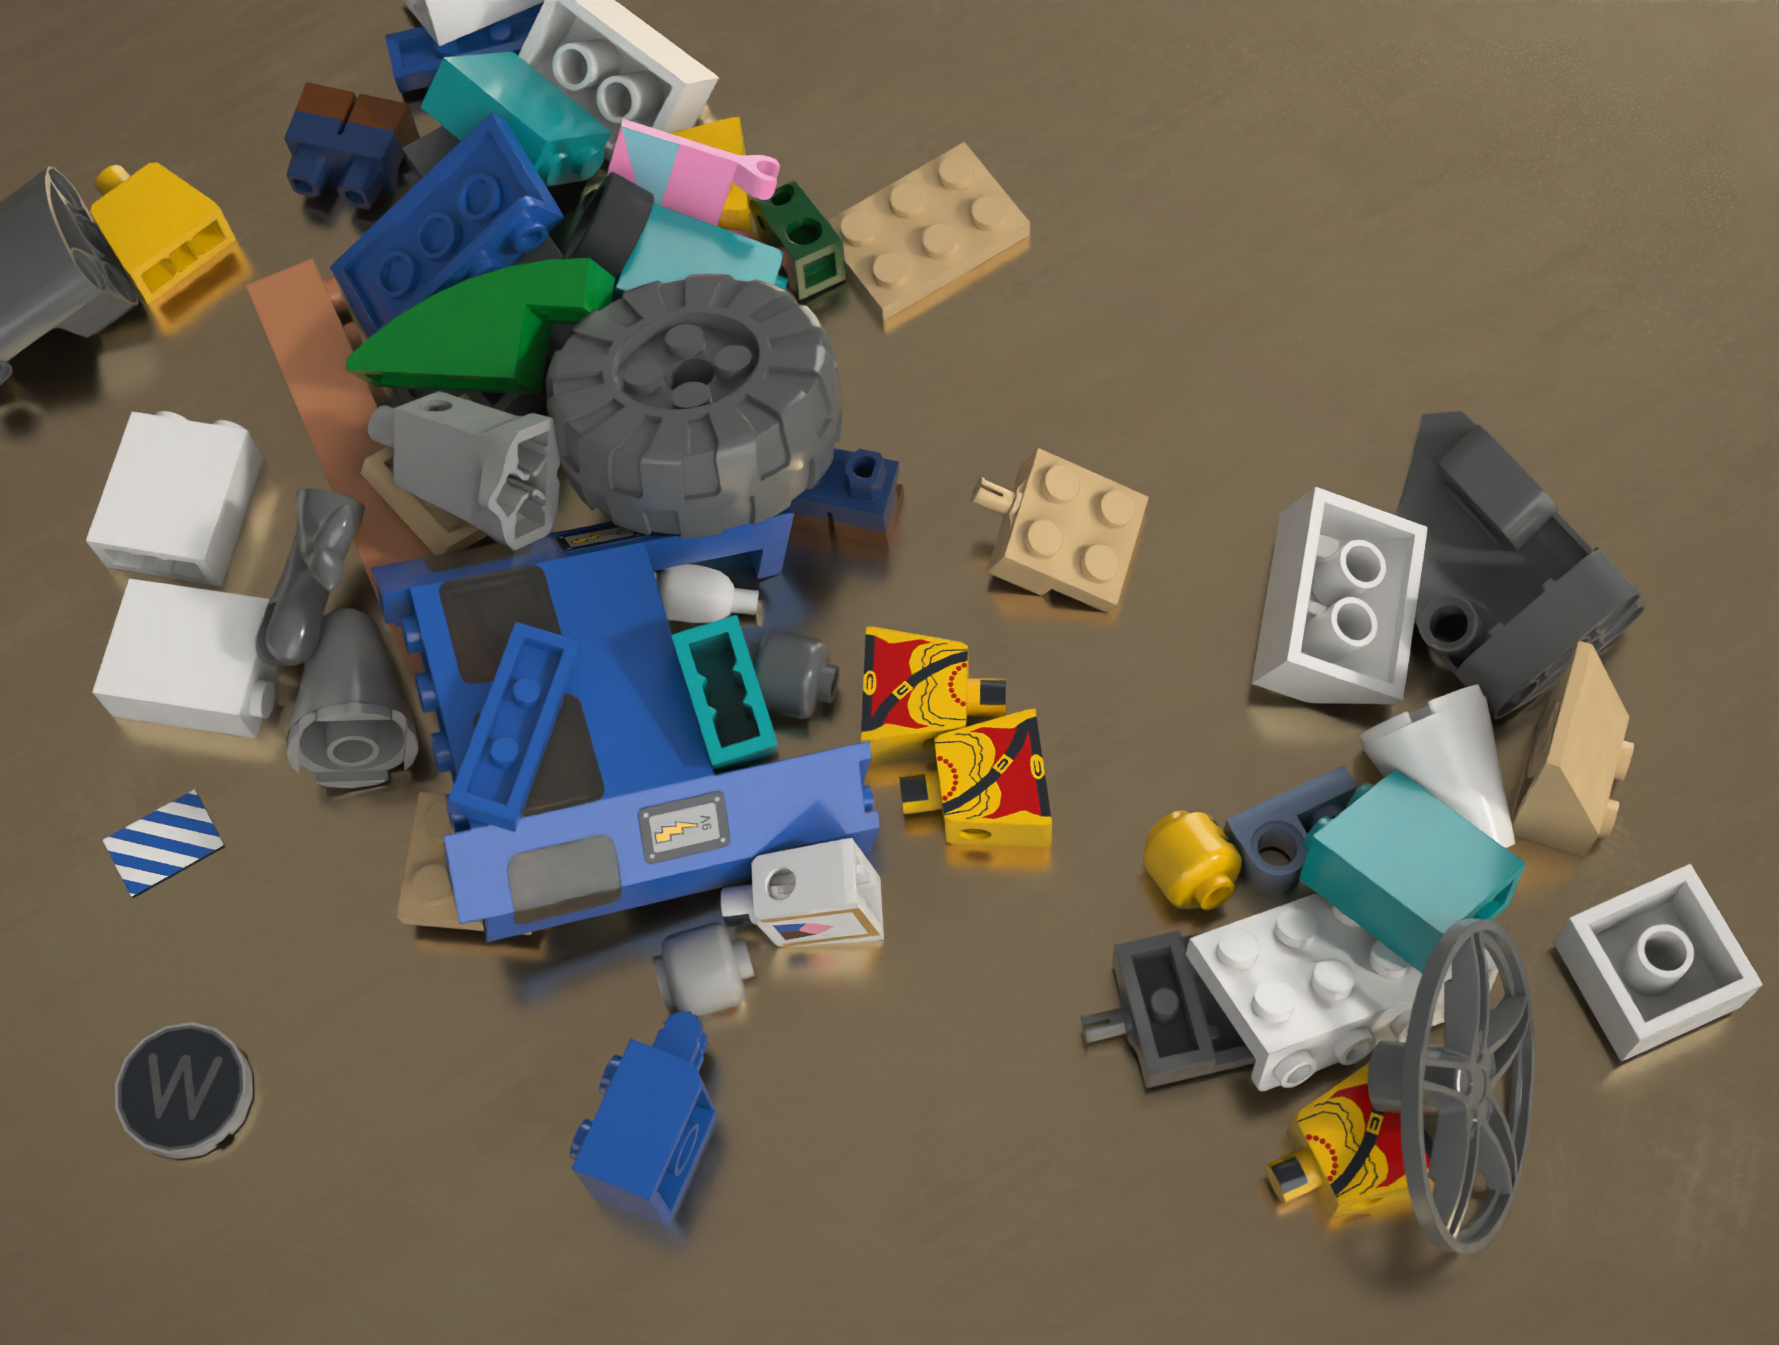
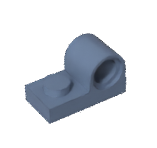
(1283, 824)

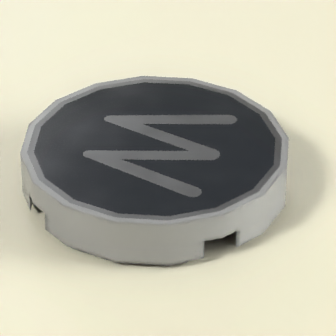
(183, 1090)

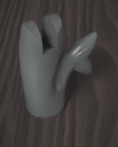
(312, 570)

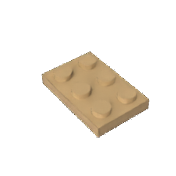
(927, 230)

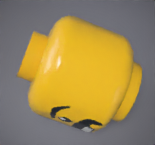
(1192, 860)

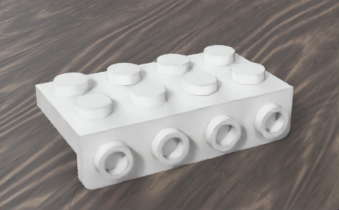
(1308, 988)

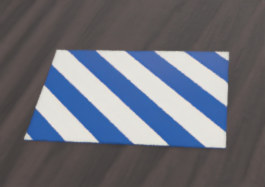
(163, 842)

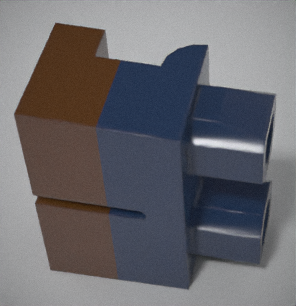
(347, 142)
(856, 497)

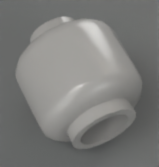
(702, 970)

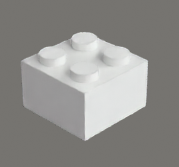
(1656, 962)

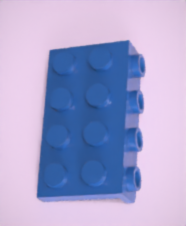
(458, 222)

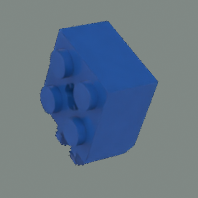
(648, 1123)

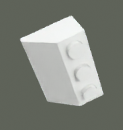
(616, 66)
(1340, 602)

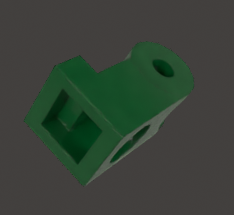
(810, 243)

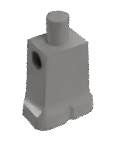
(475, 463)

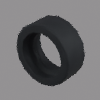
(611, 224)

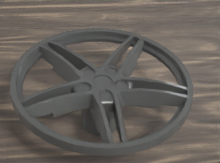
(1459, 1083)

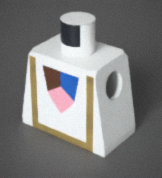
(810, 896)

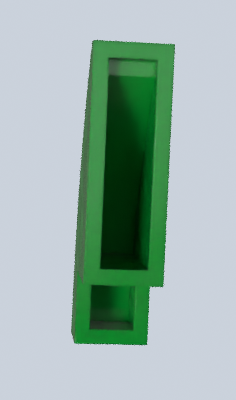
(485, 330)

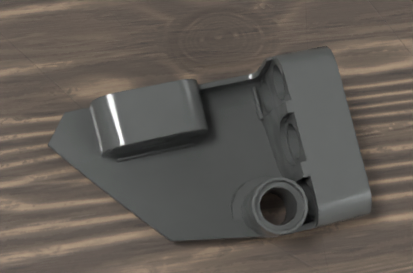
(54, 267)
(1504, 565)

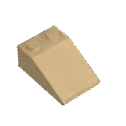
(1575, 760)

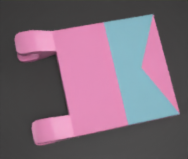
(688, 173)

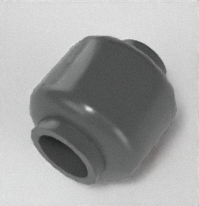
(793, 673)

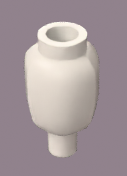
(701, 595)

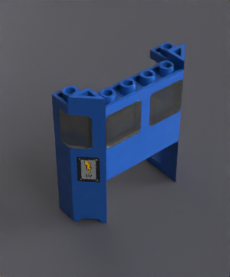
(626, 782)

